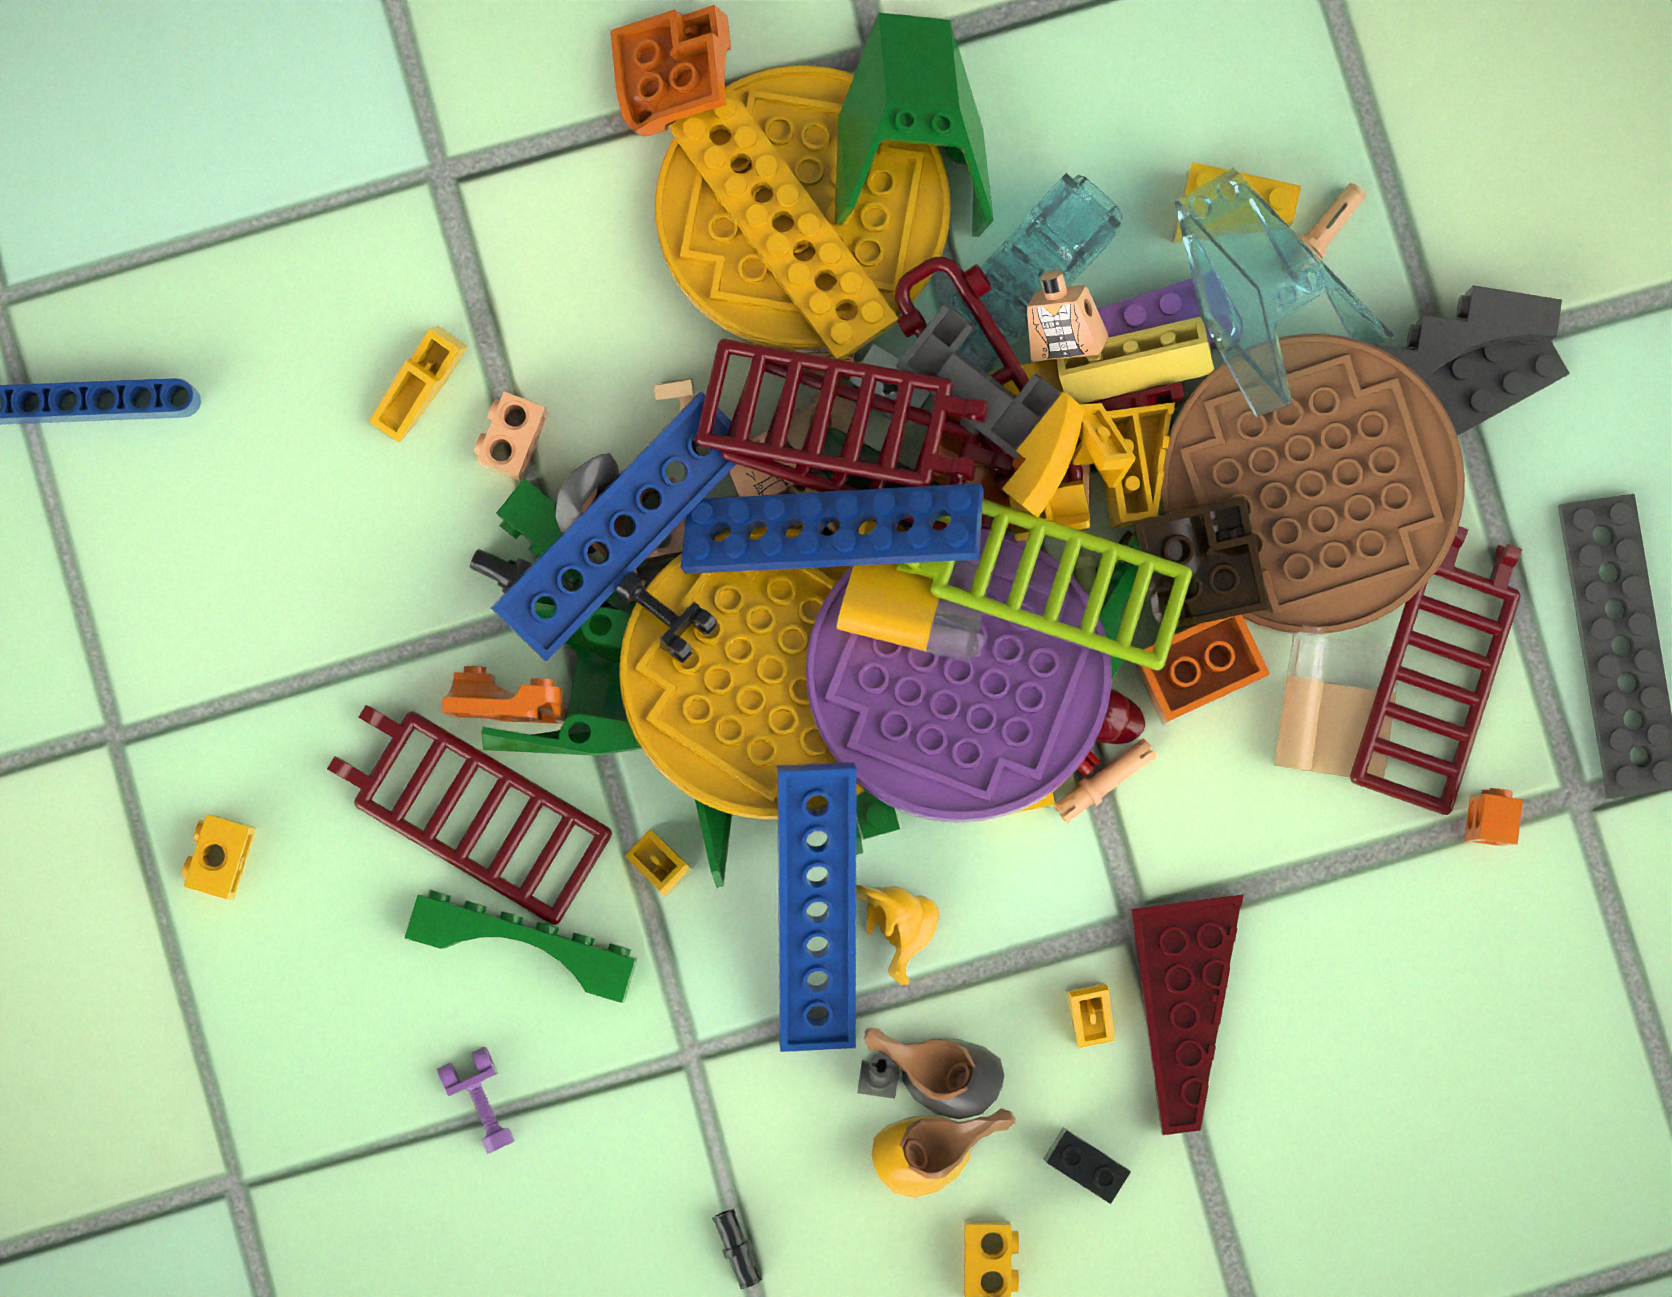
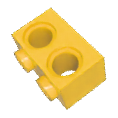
(979, 1261)

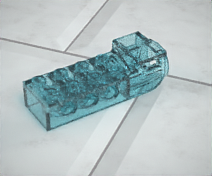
(1060, 234)

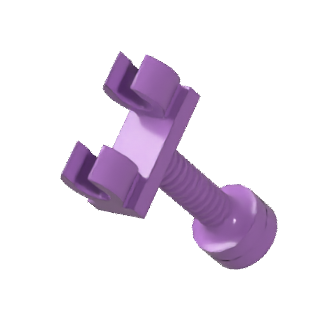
(496, 1136)

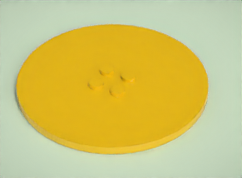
(893, 228)
(742, 693)

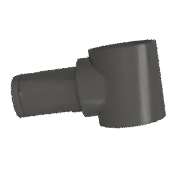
(878, 1077)

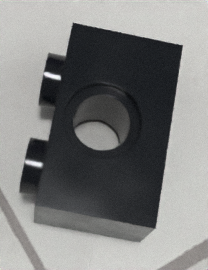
(1087, 1165)

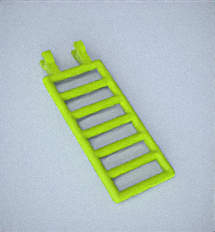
(1048, 623)

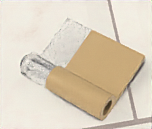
(1329, 703)

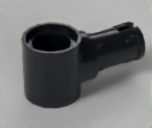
(498, 569)

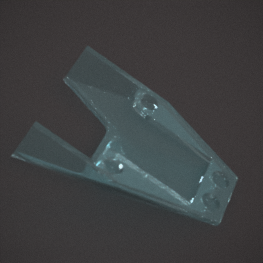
(1251, 275)

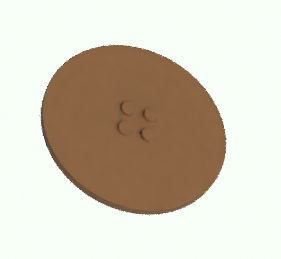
(1341, 488)

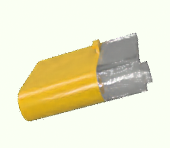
(904, 612)

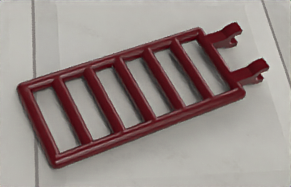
(930, 462)
(800, 475)
(1497, 586)
(460, 856)

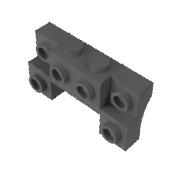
(1009, 416)

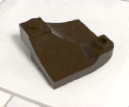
(1220, 552)

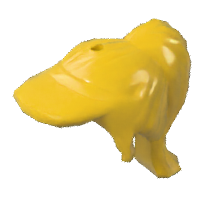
(903, 919)

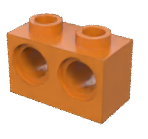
(1494, 818)

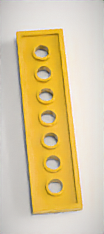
(775, 247)

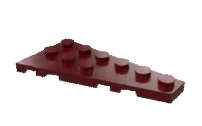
(1184, 982)

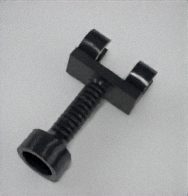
(633, 589)

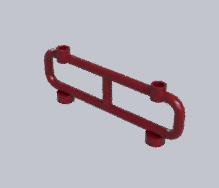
(971, 286)

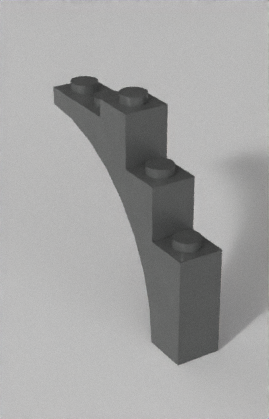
(1487, 319)

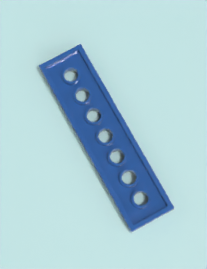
(596, 524)
(845, 547)
(796, 893)

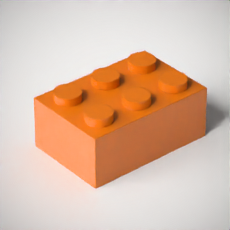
(1203, 667)

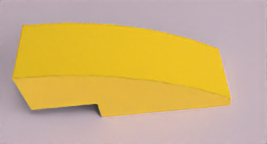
(418, 383)
(1047, 455)

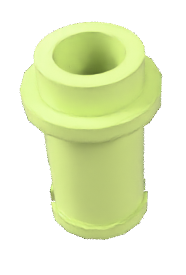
(1085, 572)

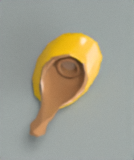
(940, 1154)

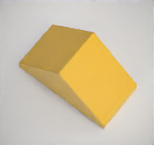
(658, 862)
(1091, 1014)

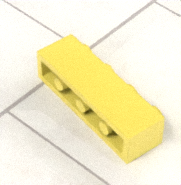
(1139, 362)

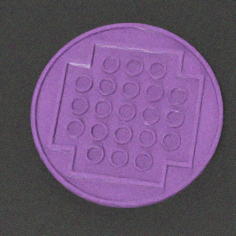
(955, 733)

